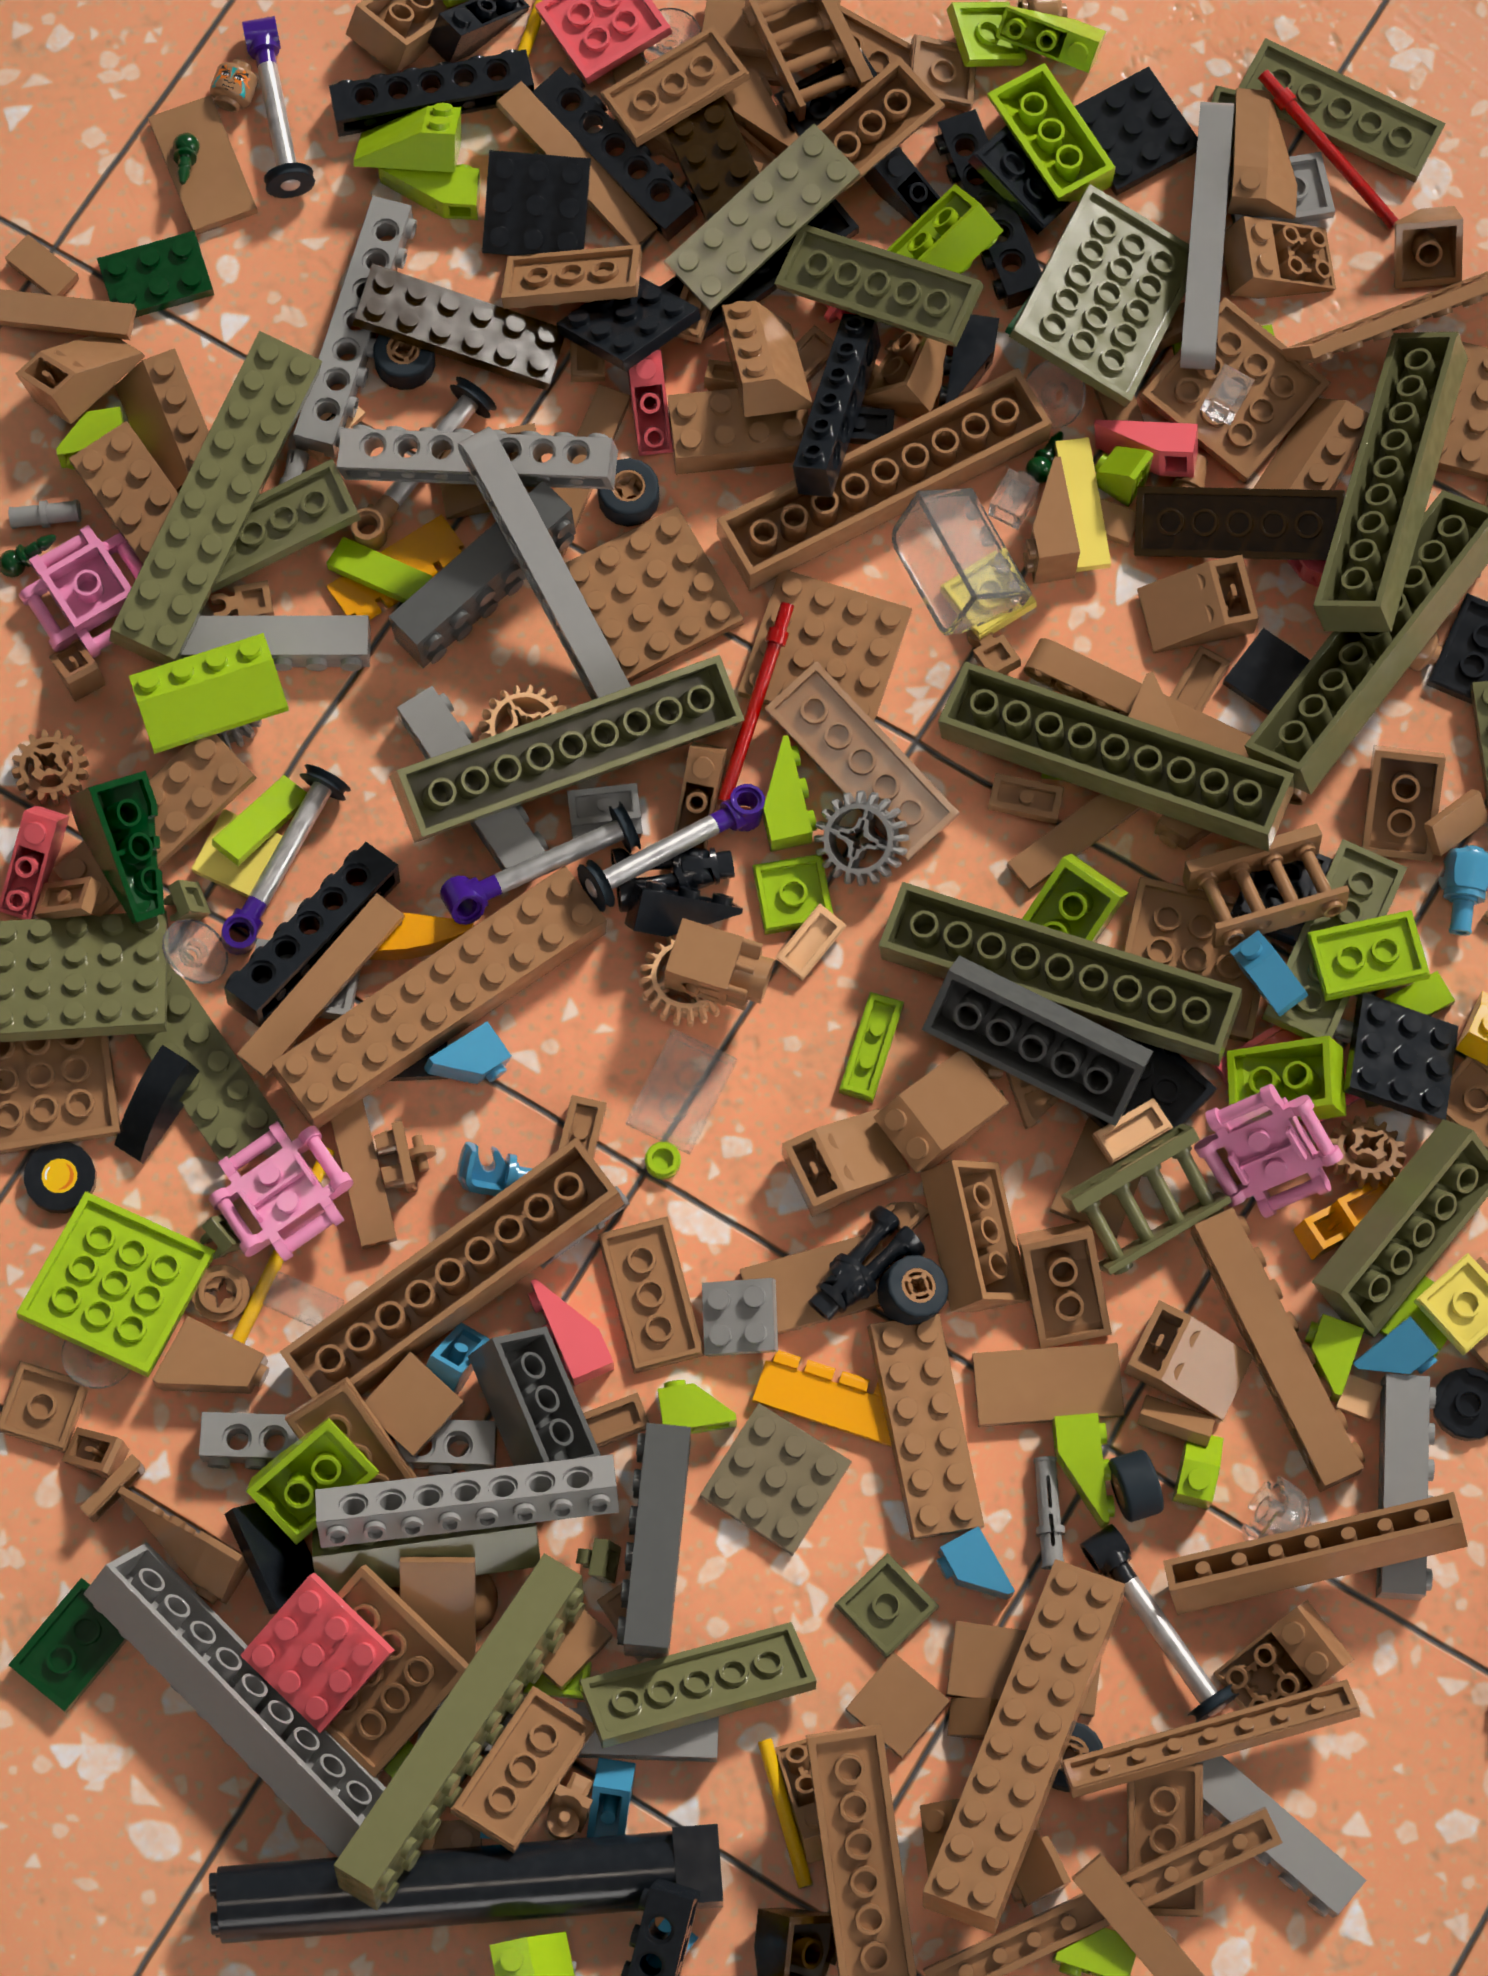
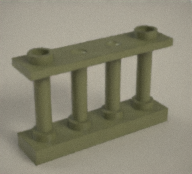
(1117, 1181)

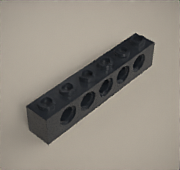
(412, 82)
(967, 133)
(668, 215)
(836, 406)
(260, 1000)
(678, 1907)

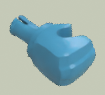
(1464, 885)
(487, 1179)

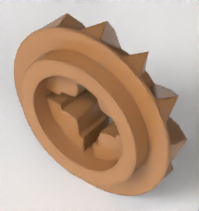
(211, 1281)

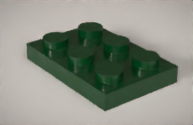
(157, 274)
(68, 1649)

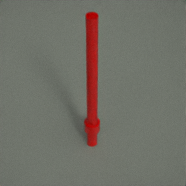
(1285, 99)
(776, 639)

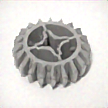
(855, 853)

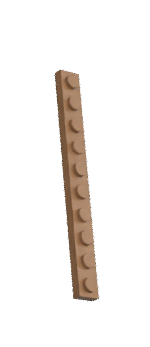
(1079, 1916)

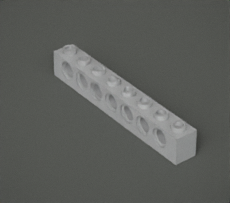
(312, 433)
(358, 442)
(220, 1427)
(466, 1501)

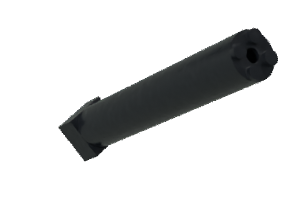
(467, 1887)

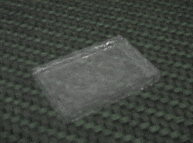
(681, 1091)

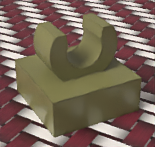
(188, 900)
(220, 1232)
(601, 1560)

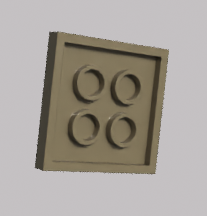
(775, 1479)

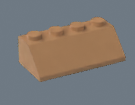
(881, 116)
(764, 360)
(164, 413)
(1317, 448)
(974, 1235)

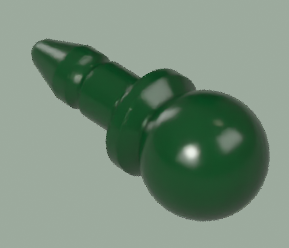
(185, 154)
(1041, 463)
(14, 561)

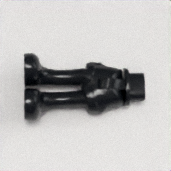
(691, 869)
(849, 1279)

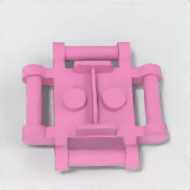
(83, 585)
(1268, 1149)
(281, 1192)

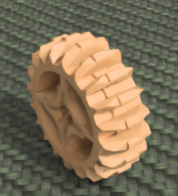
(513, 706)
(657, 992)

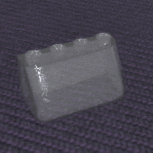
(957, 560)

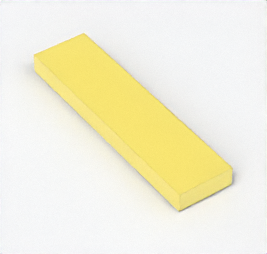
(1085, 503)

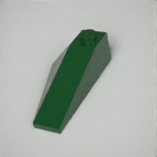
(120, 833)

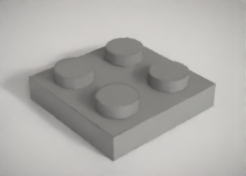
(740, 1317)

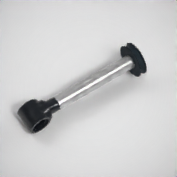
(1110, 1556)

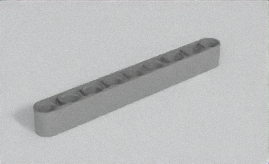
(1207, 236)
(542, 564)

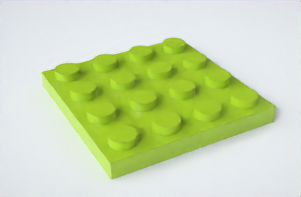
(116, 1284)

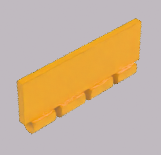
(421, 549)
(820, 1400)

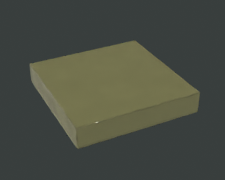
(886, 1606)

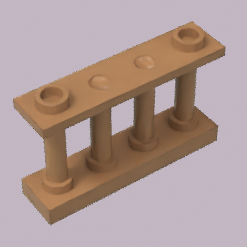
(842, 47)
(1241, 861)

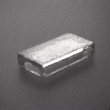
(301, 1300)

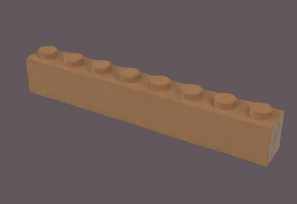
(1277, 1349)
(1315, 1553)

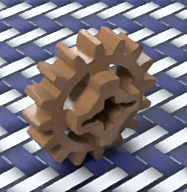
(50, 752)
(1367, 1152)

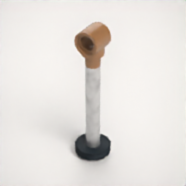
(470, 401)

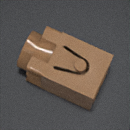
(717, 966)

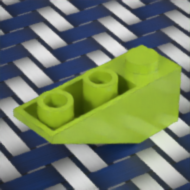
(1052, 36)
(444, 193)
(785, 809)
(1079, 1453)

